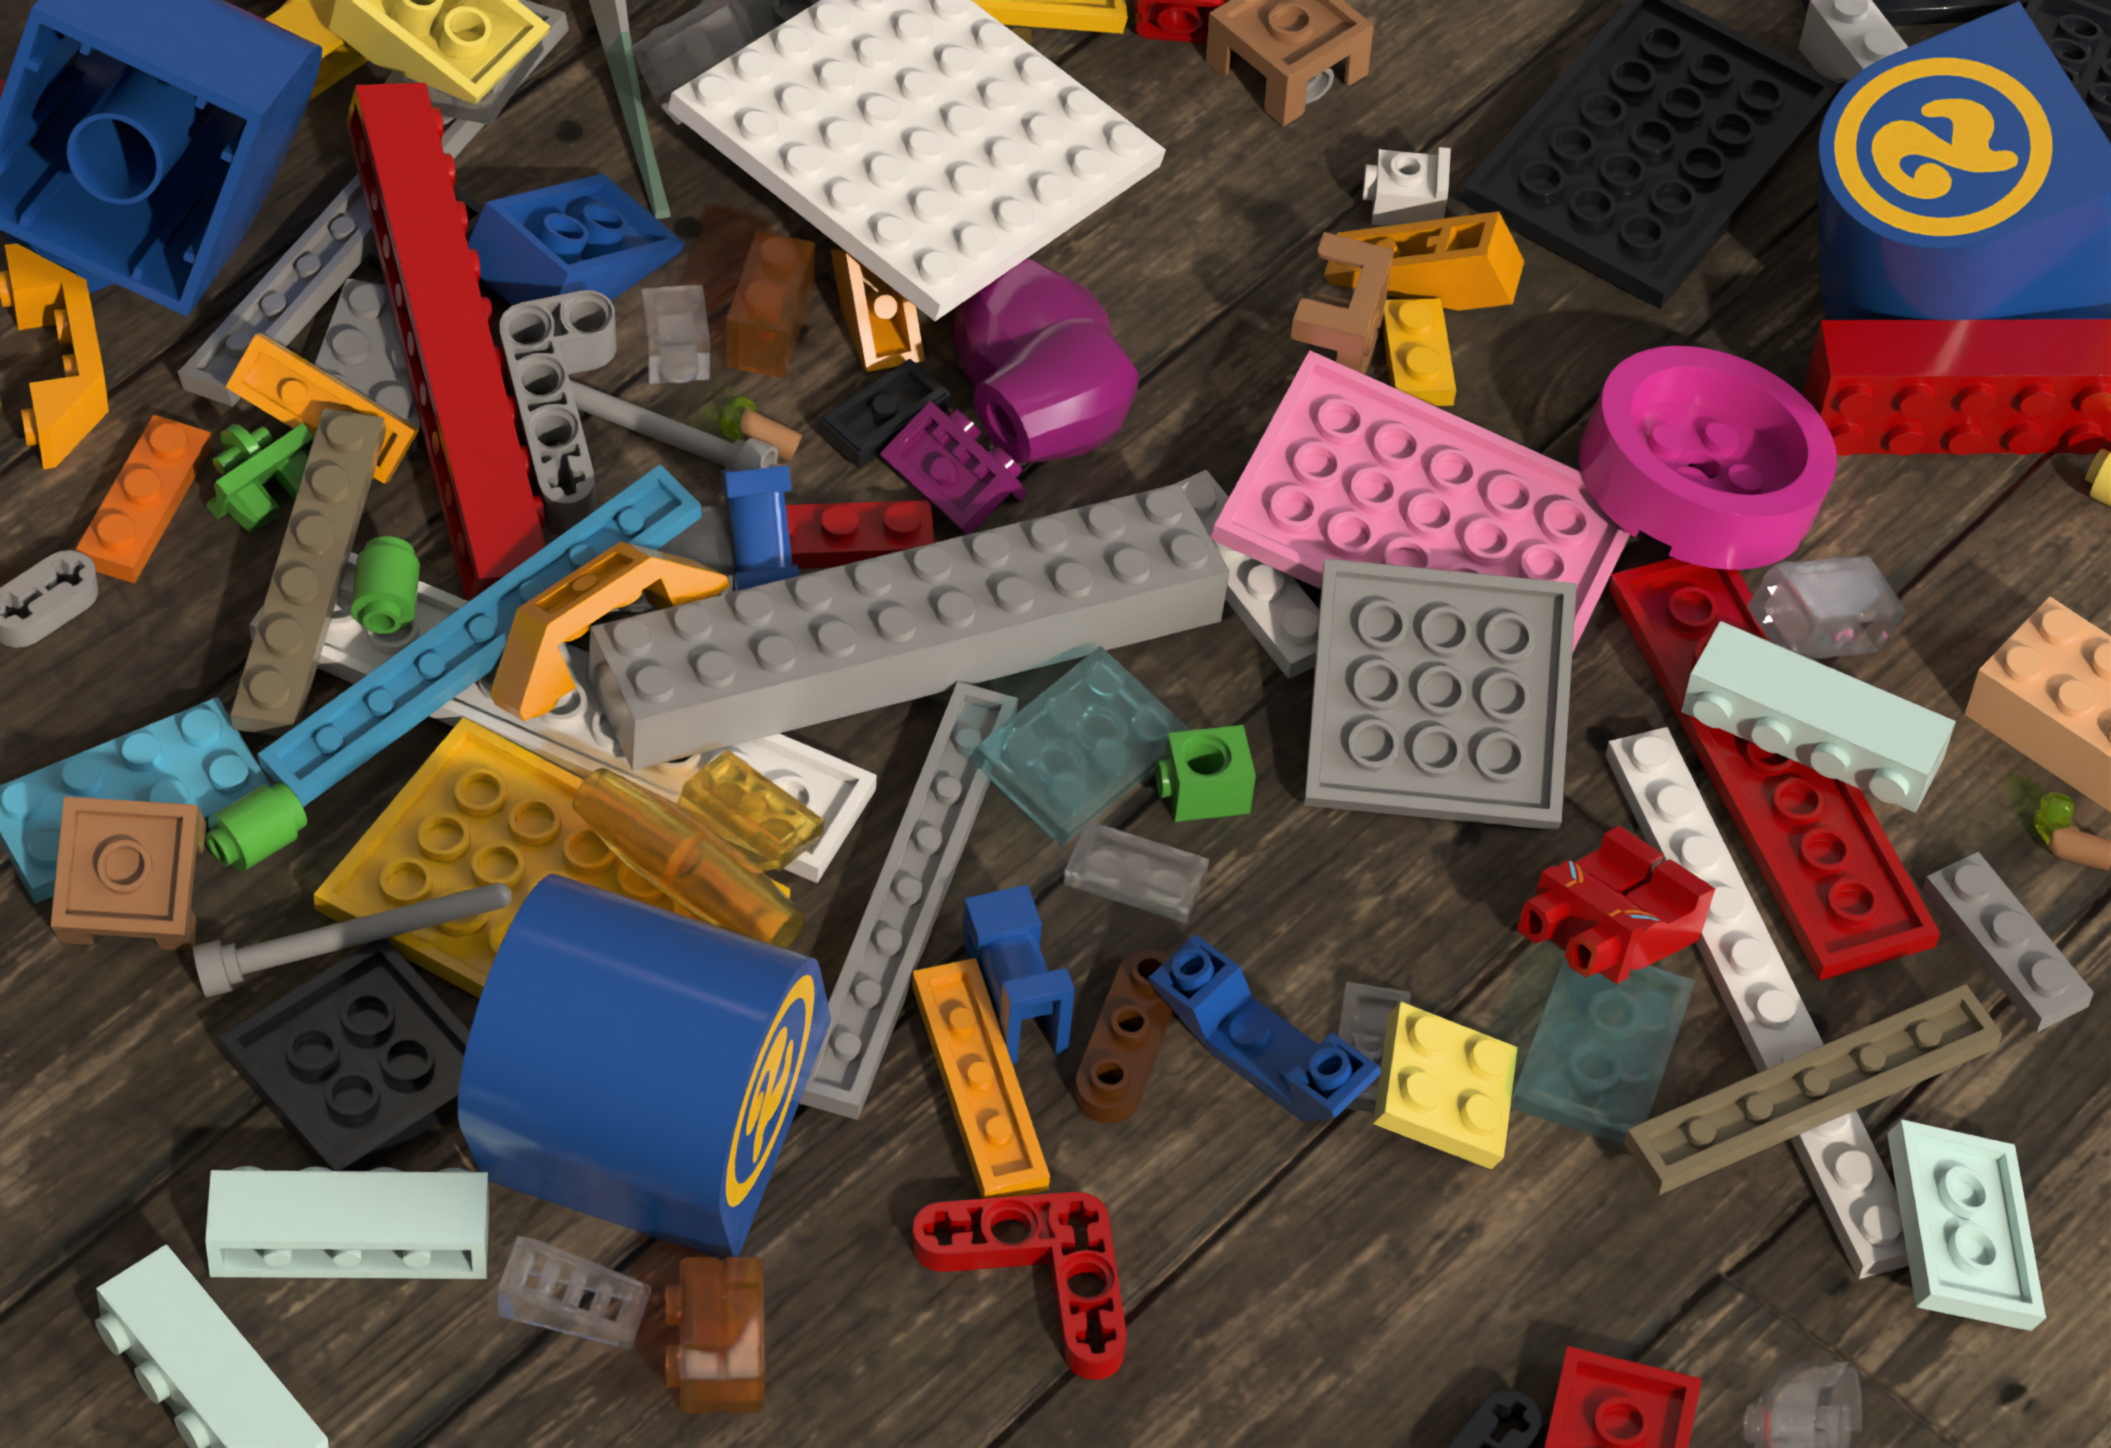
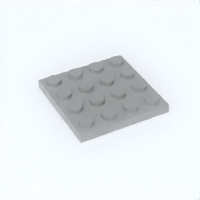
(1441, 694)

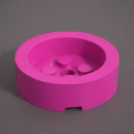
(1752, 446)

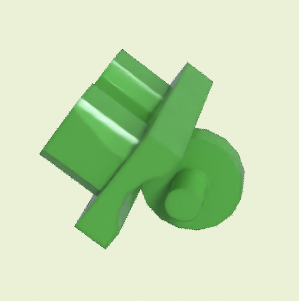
(243, 488)

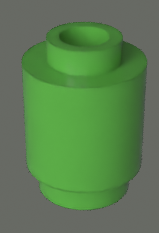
(385, 585)
(255, 826)

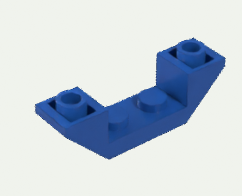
(1257, 1043)

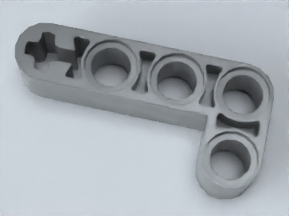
(554, 416)

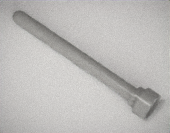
(735, 456)
(225, 965)

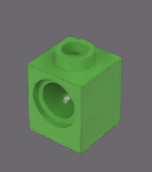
(1228, 767)

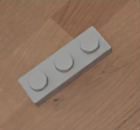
(2007, 942)

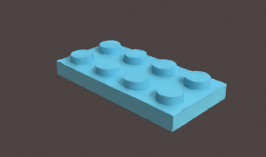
(176, 760)

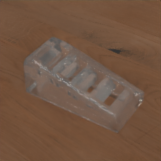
(556, 1266)

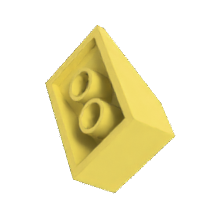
(442, 43)

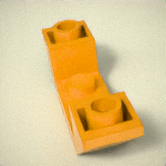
(66, 406)
(531, 666)

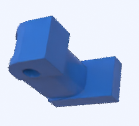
(758, 525)
(1005, 939)

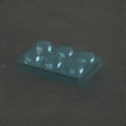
(1078, 745)
(1602, 1050)

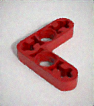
(1048, 1242)

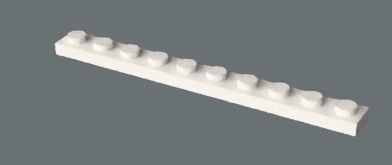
(1760, 994)

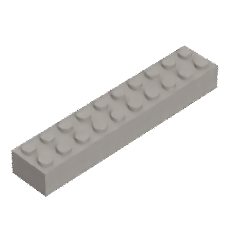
(905, 625)

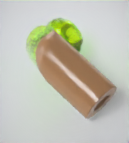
(742, 421)
(2064, 837)

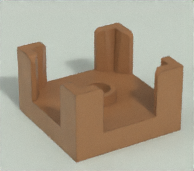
(1289, 45)
(1341, 323)
(127, 871)

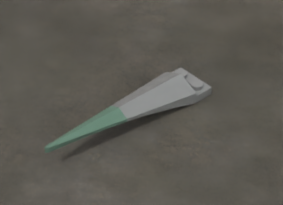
(614, 33)

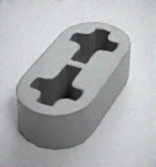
(44, 599)

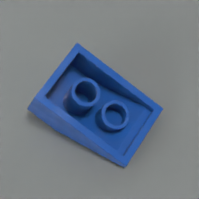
(569, 241)

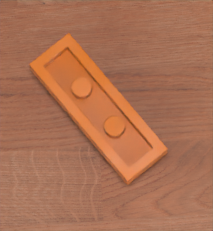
(145, 497)

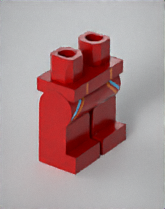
(1617, 907)

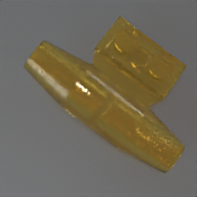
(710, 844)

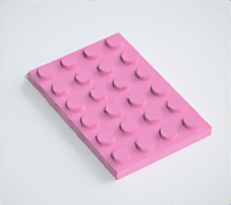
(1405, 484)

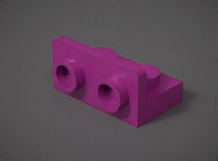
(951, 468)

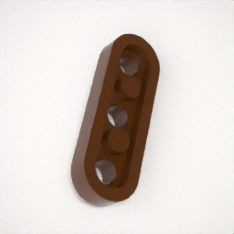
(1121, 1053)

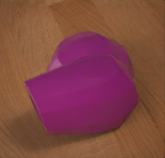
(1043, 365)

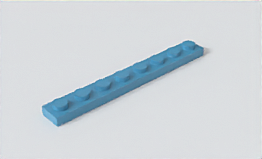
(465, 643)

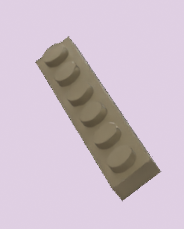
(308, 573)
(1812, 1089)

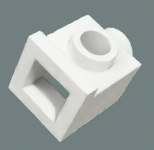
(1407, 186)

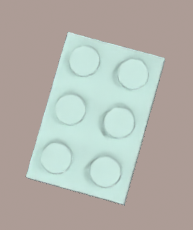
(1966, 1225)

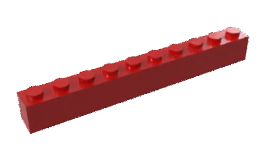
(445, 333)

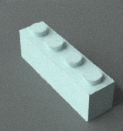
(1817, 716)
(348, 1223)
(198, 1360)

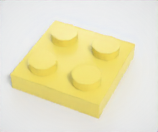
(1445, 1085)

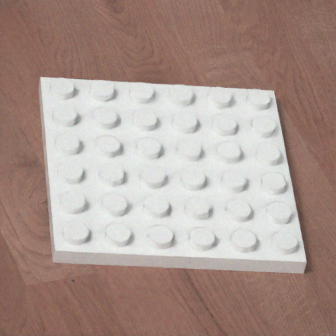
(918, 139)

